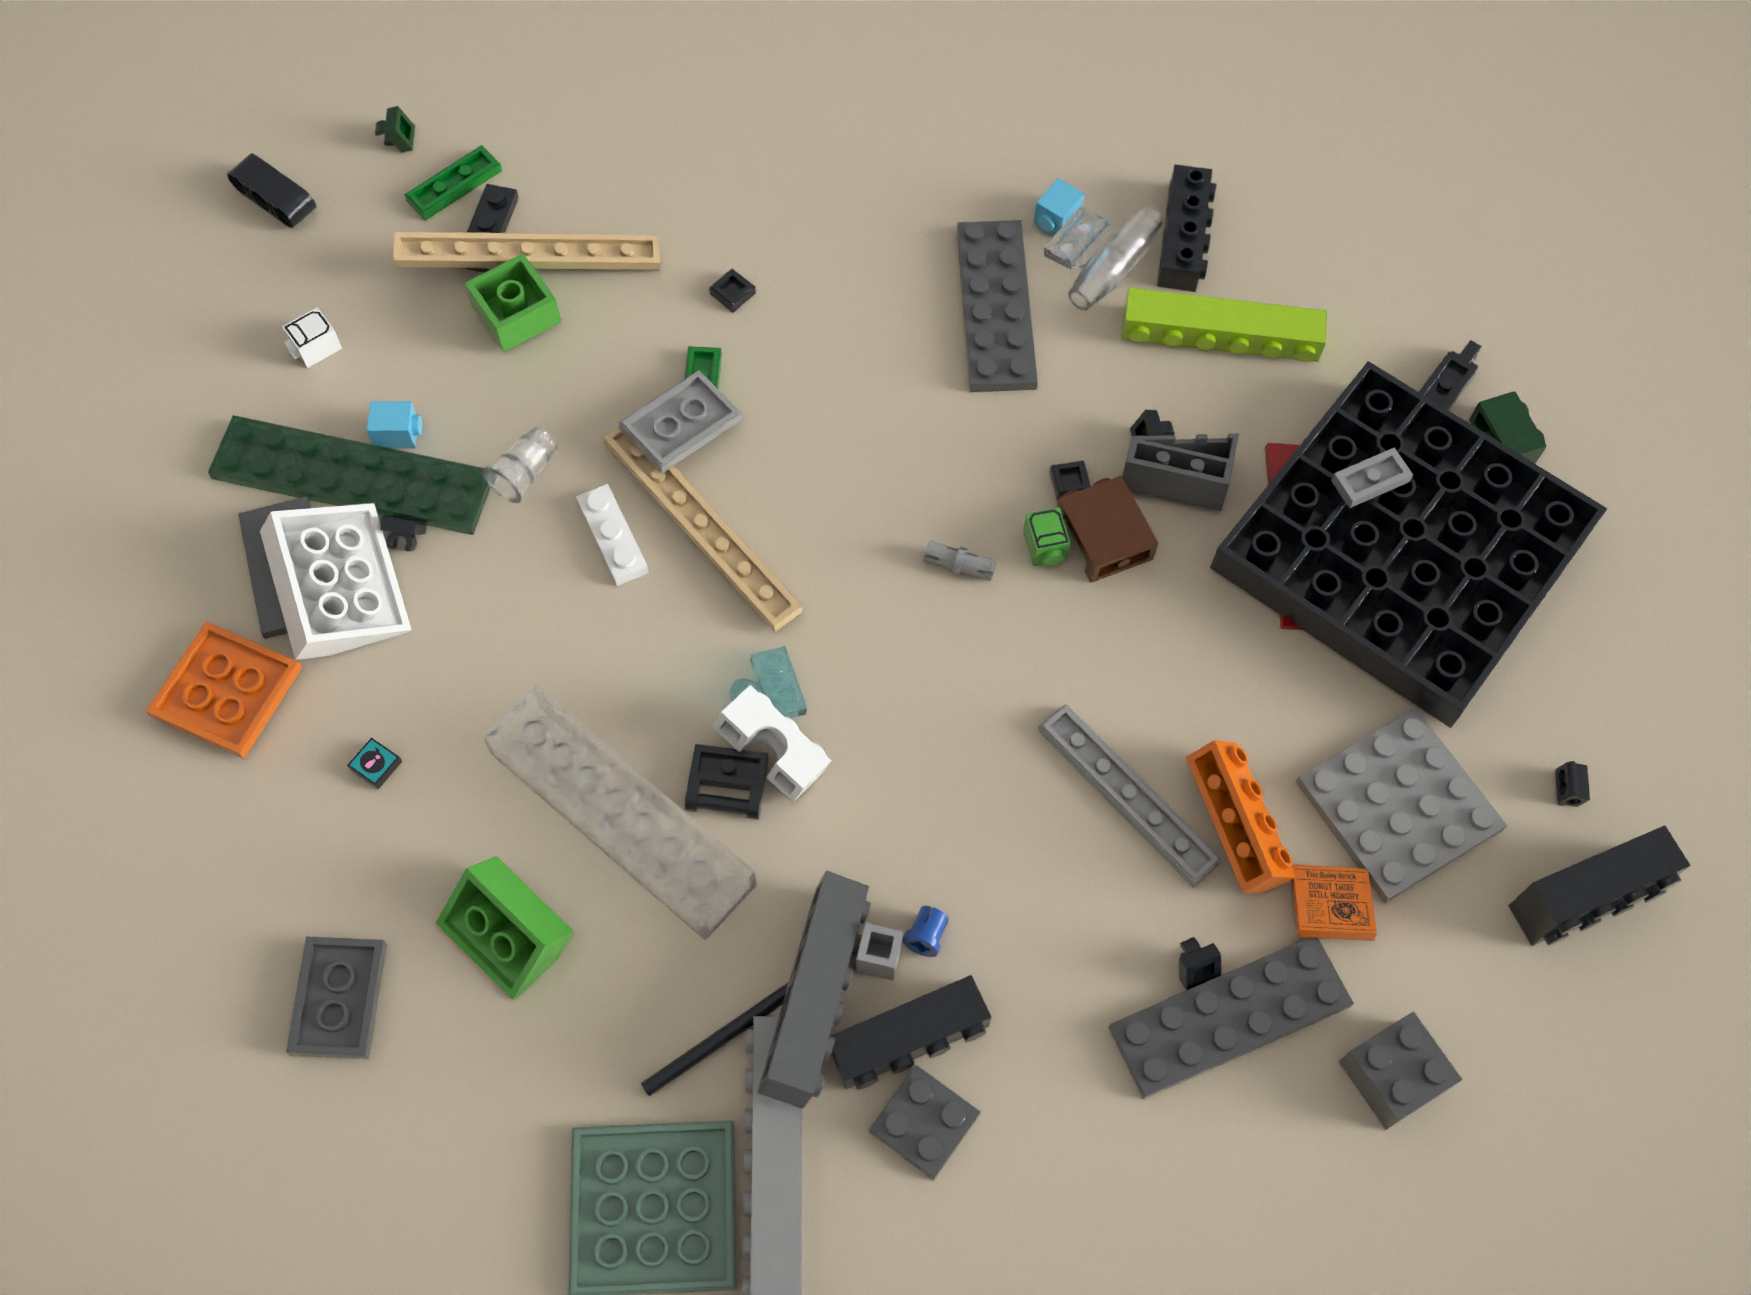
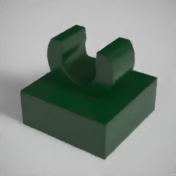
(397, 129)

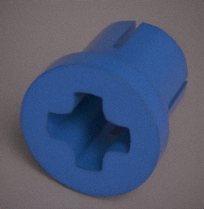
(926, 932)

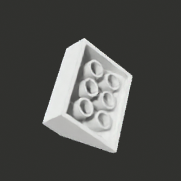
(333, 578)

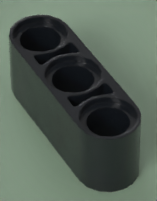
(271, 190)

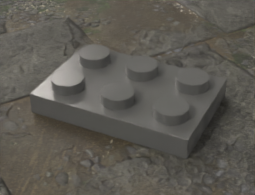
(336, 998)

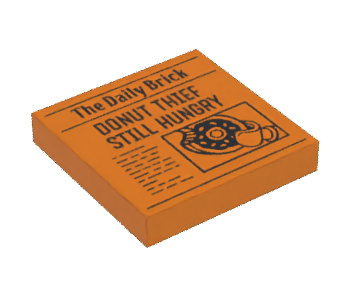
(1333, 903)

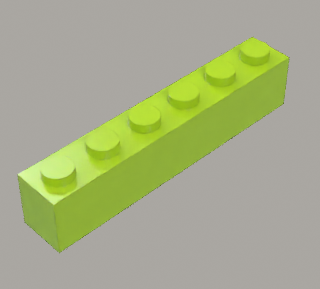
(1224, 324)

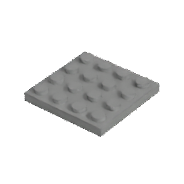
(1400, 804)

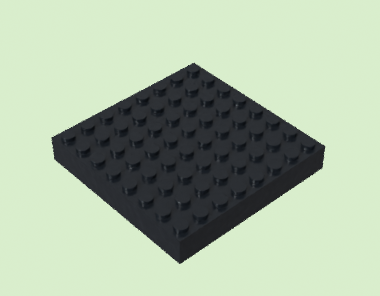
(1425, 576)

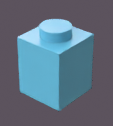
(1057, 206)
(394, 424)

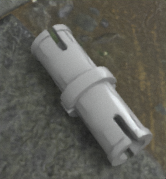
(960, 560)

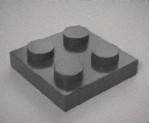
(924, 1122)

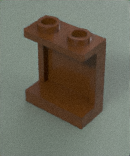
(1108, 527)

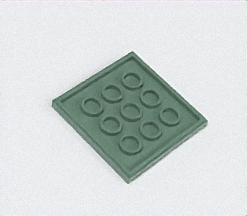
(652, 1209)

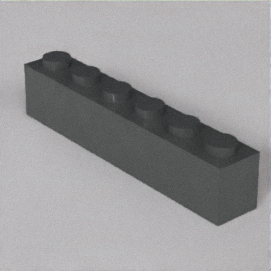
(814, 991)

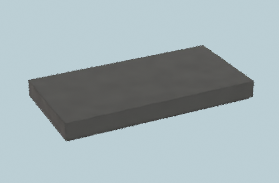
(264, 590)

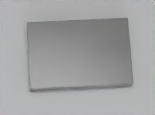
(680, 421)

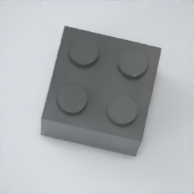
(1400, 1070)

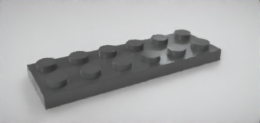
(996, 306)
(1229, 1016)

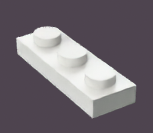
(612, 534)

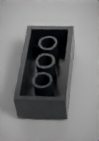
(1599, 887)

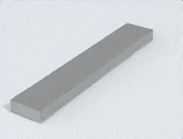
(1129, 795)

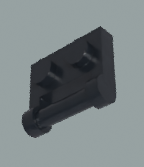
(730, 770)

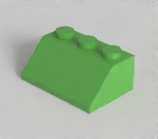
(503, 926)

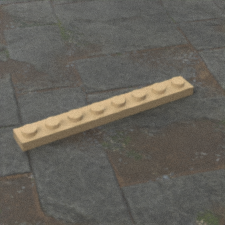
(540, 249)
(710, 534)

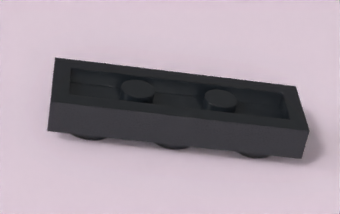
(493, 212)

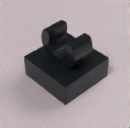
(1150, 425)
(402, 527)
(1198, 964)

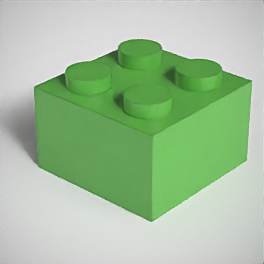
(513, 302)

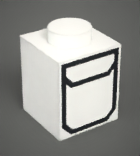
(311, 338)

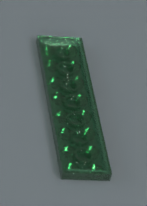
(350, 474)

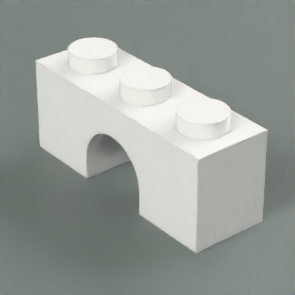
(755, 719)

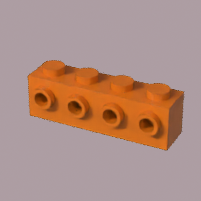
(1241, 817)

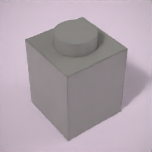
(879, 951)

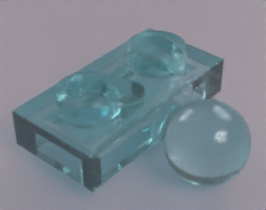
(775, 680)

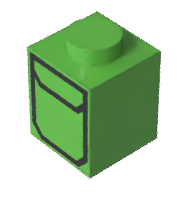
(1046, 537)

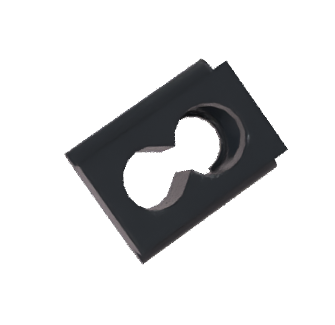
(1572, 784)

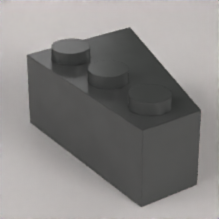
(1181, 469)

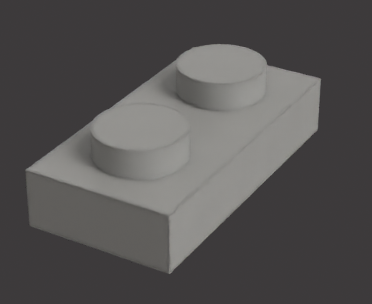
(1371, 477)

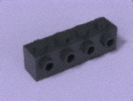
(1185, 228)

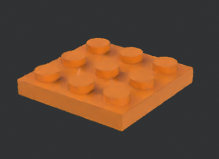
(224, 689)

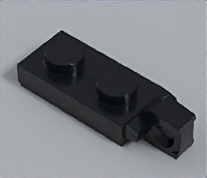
(1452, 376)

